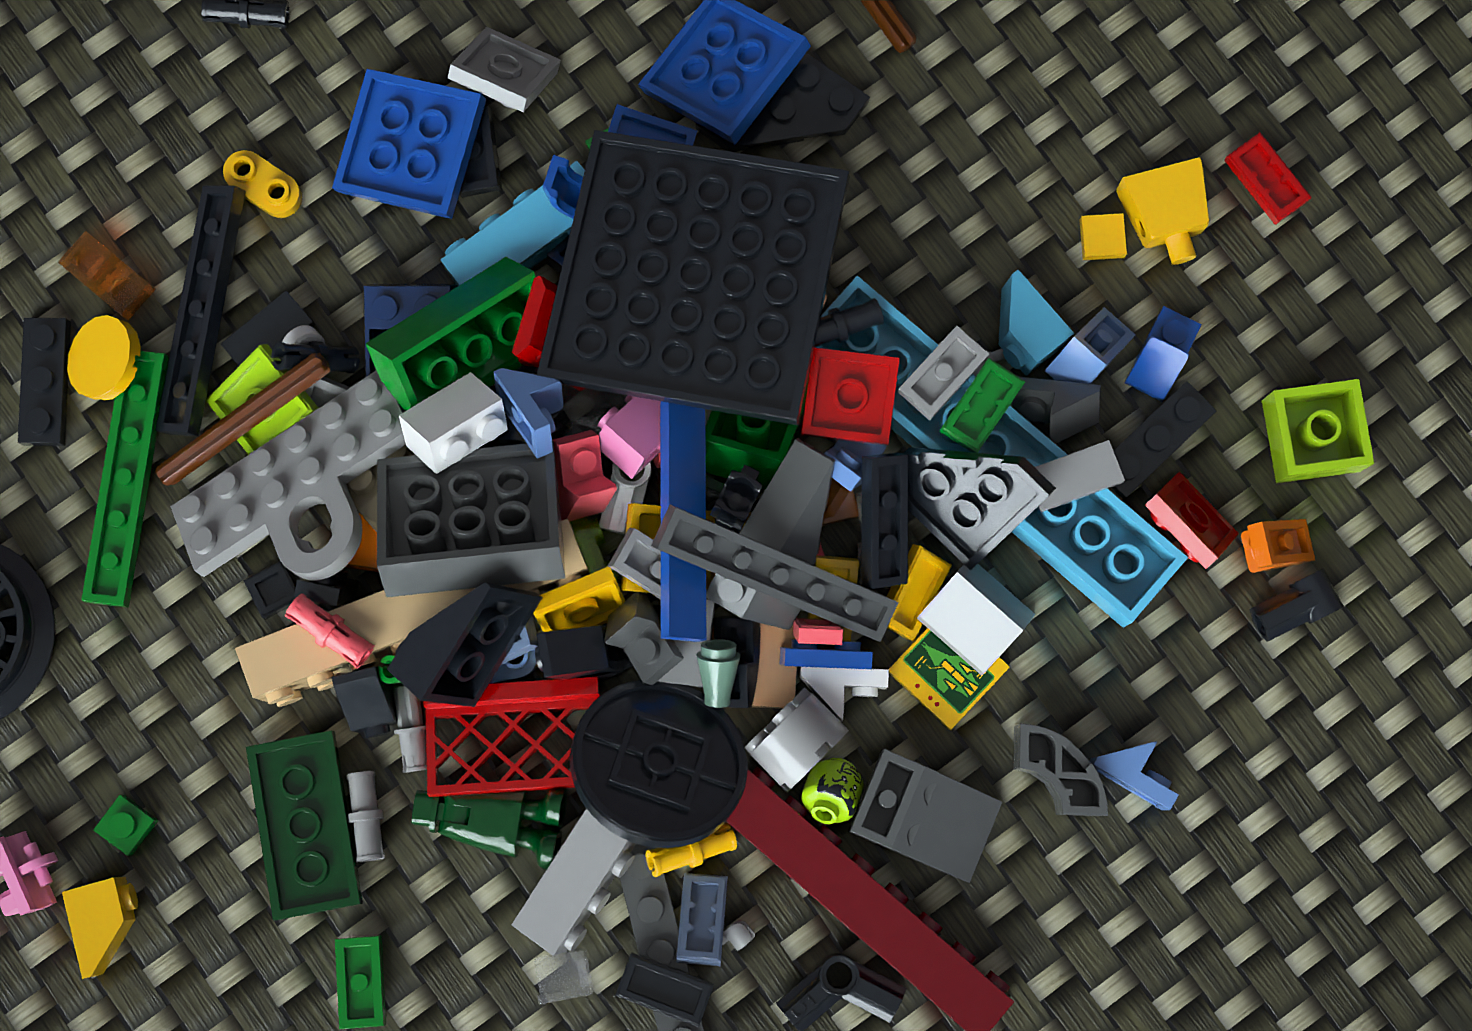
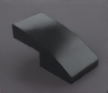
(747, 639)

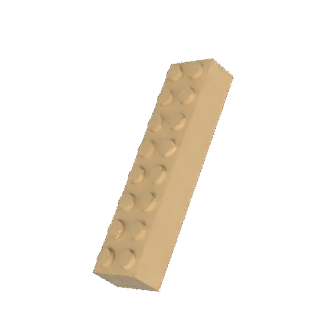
(292, 662)

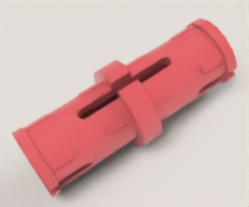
(329, 630)

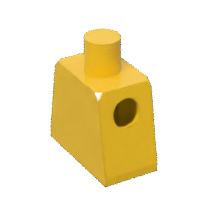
(1167, 207)

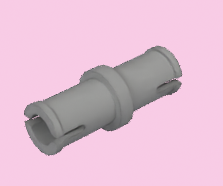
(365, 816)

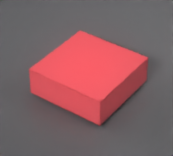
(817, 631)

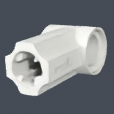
(627, 492)

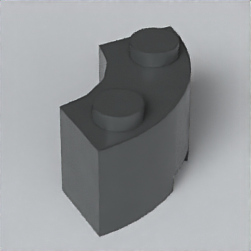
(1062, 769)

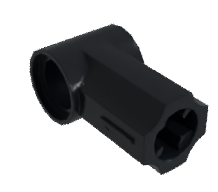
(1302, 603)

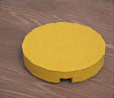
(103, 358)

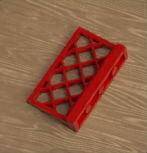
(504, 700)

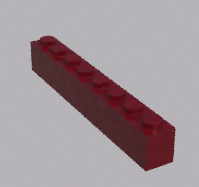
(867, 908)

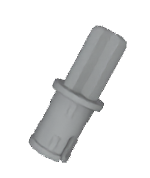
(410, 730)

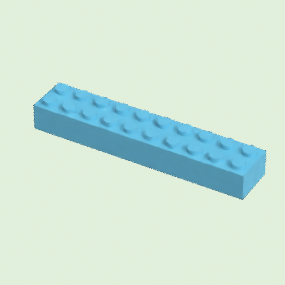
(1089, 541)

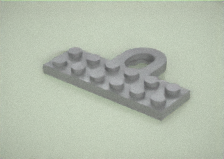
(287, 477)

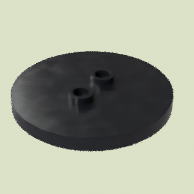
(658, 764)

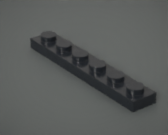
(200, 310)

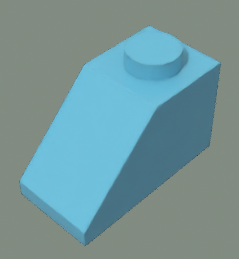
(1028, 325)

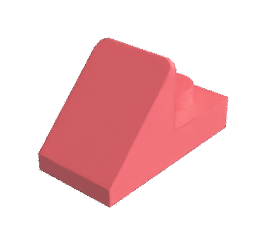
(580, 476)

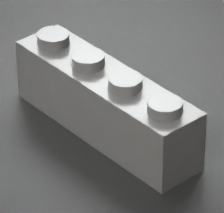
(574, 886)

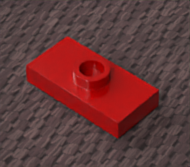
(1267, 178)

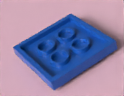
(724, 66)
(409, 143)

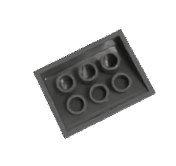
(470, 524)

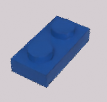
(843, 656)

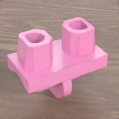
(25, 875)

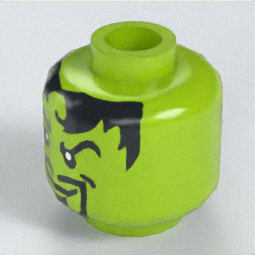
(832, 791)

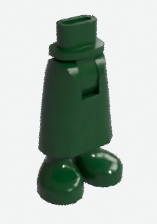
(495, 821)

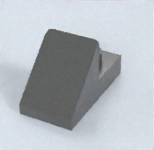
(1063, 404)
(638, 631)

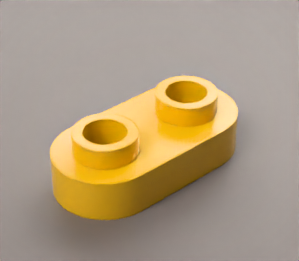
(261, 182)

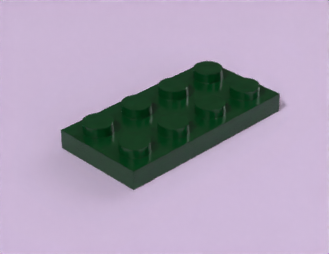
(304, 825)

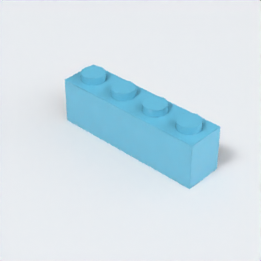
(521, 233)

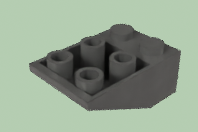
(925, 815)

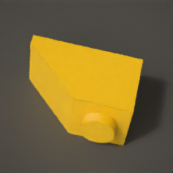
(99, 921)

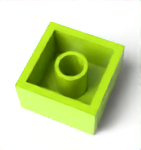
(1317, 431)

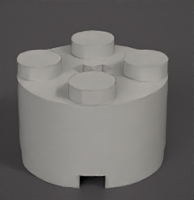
(796, 739)

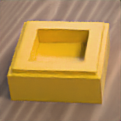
(1103, 236)

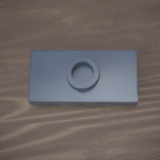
(702, 919)

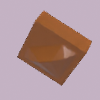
(840, 505)

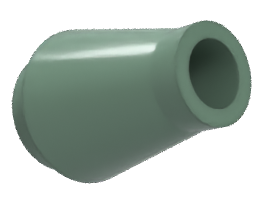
(718, 669)

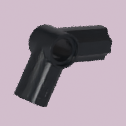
(864, 989)

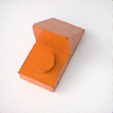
(1277, 544)

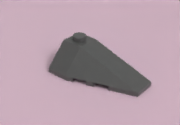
(787, 520)

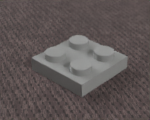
(504, 69)

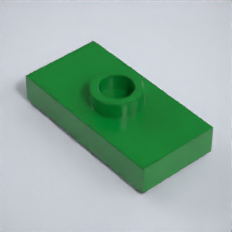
(982, 406)

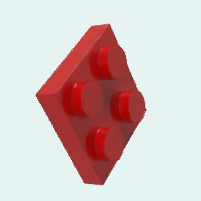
(850, 396)
(1192, 520)

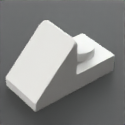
(829, 684)

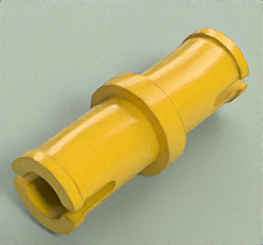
(693, 855)

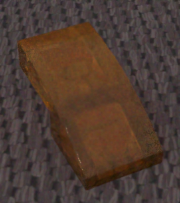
(106, 275)

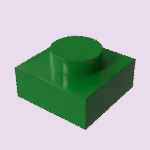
(125, 825)

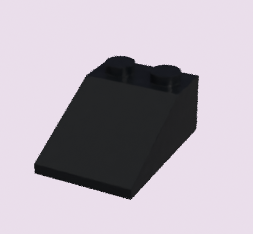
(463, 645)

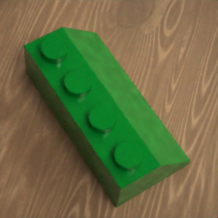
(455, 335)

